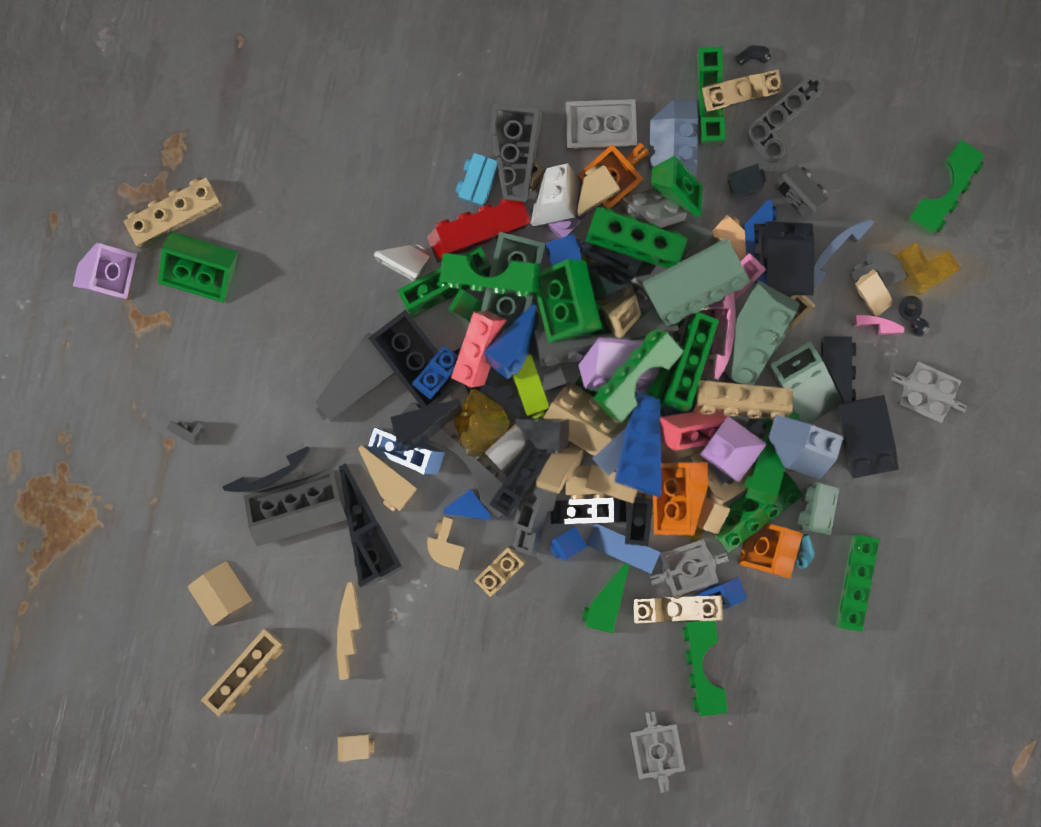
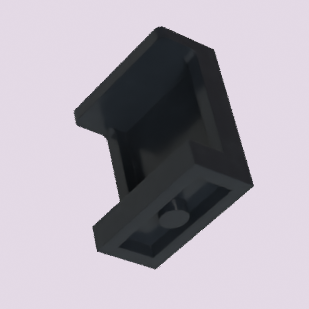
(617, 262)

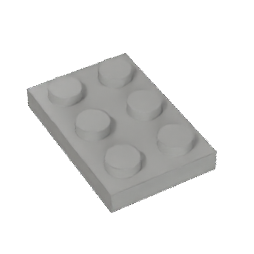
(601, 124)

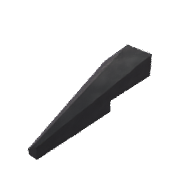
(371, 548)

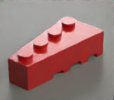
(477, 227)

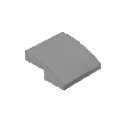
(509, 450)

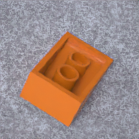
(681, 498)

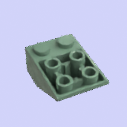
(811, 383)
(818, 509)

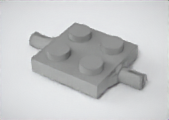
(653, 208)
(929, 392)
(689, 569)
(657, 751)

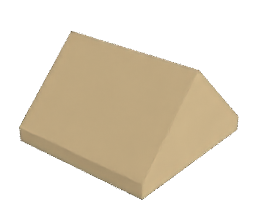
(219, 593)

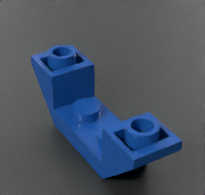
(765, 213)

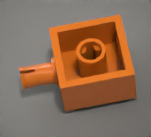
(622, 168)

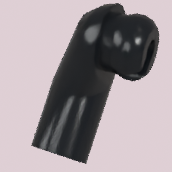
(753, 51)

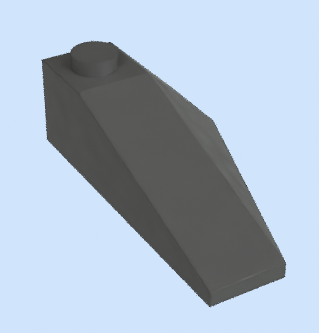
(515, 146)

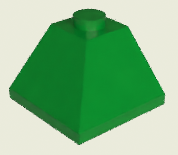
(678, 185)

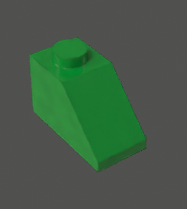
(464, 306)

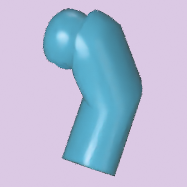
(806, 552)

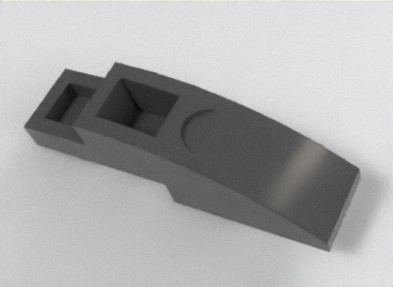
(531, 518)

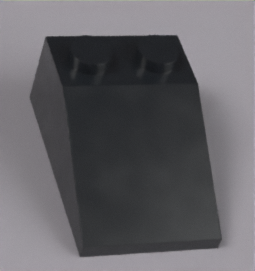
(789, 257)
(867, 437)

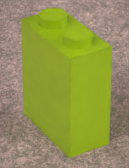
(531, 390)

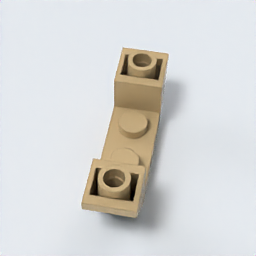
(742, 89)
(679, 609)

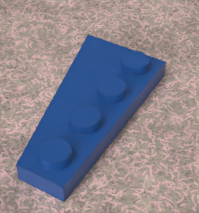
(641, 449)

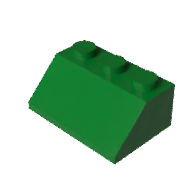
(196, 267)
(567, 301)

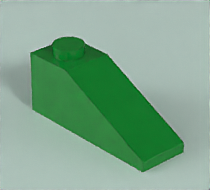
(605, 606)

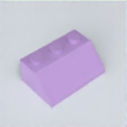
(606, 357)

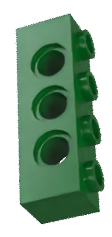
(624, 242)
(429, 291)
(689, 366)
(749, 515)
(857, 583)

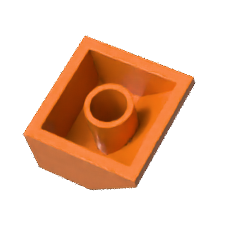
(771, 550)

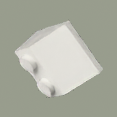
(556, 195)

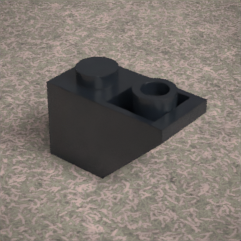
(746, 181)

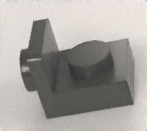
(183, 431)

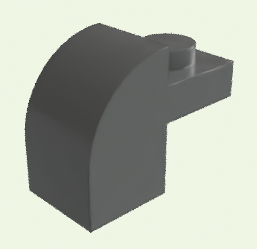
(885, 265)

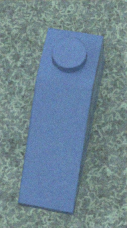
(422, 459)

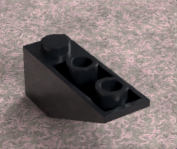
(837, 358)

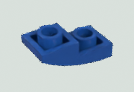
(436, 372)

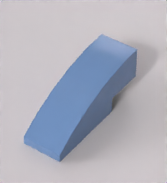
(614, 545)

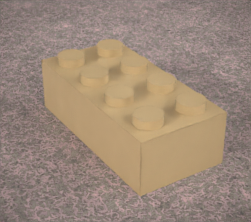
(588, 423)

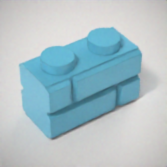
(478, 180)

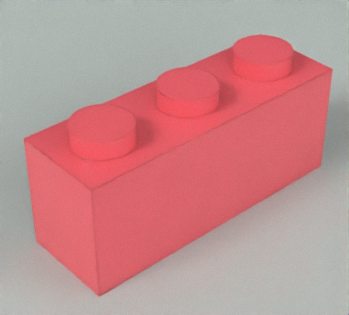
(482, 332)
(689, 429)

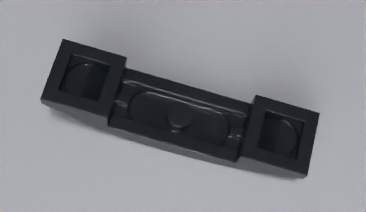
(295, 460)
(520, 480)

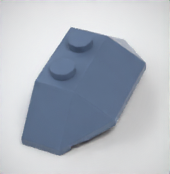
(675, 133)
(804, 446)

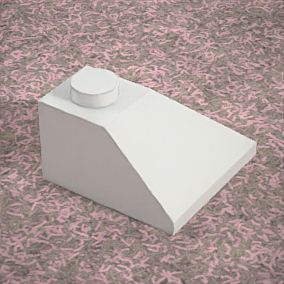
(405, 260)

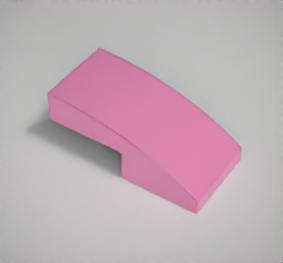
(884, 326)

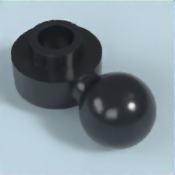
(919, 325)

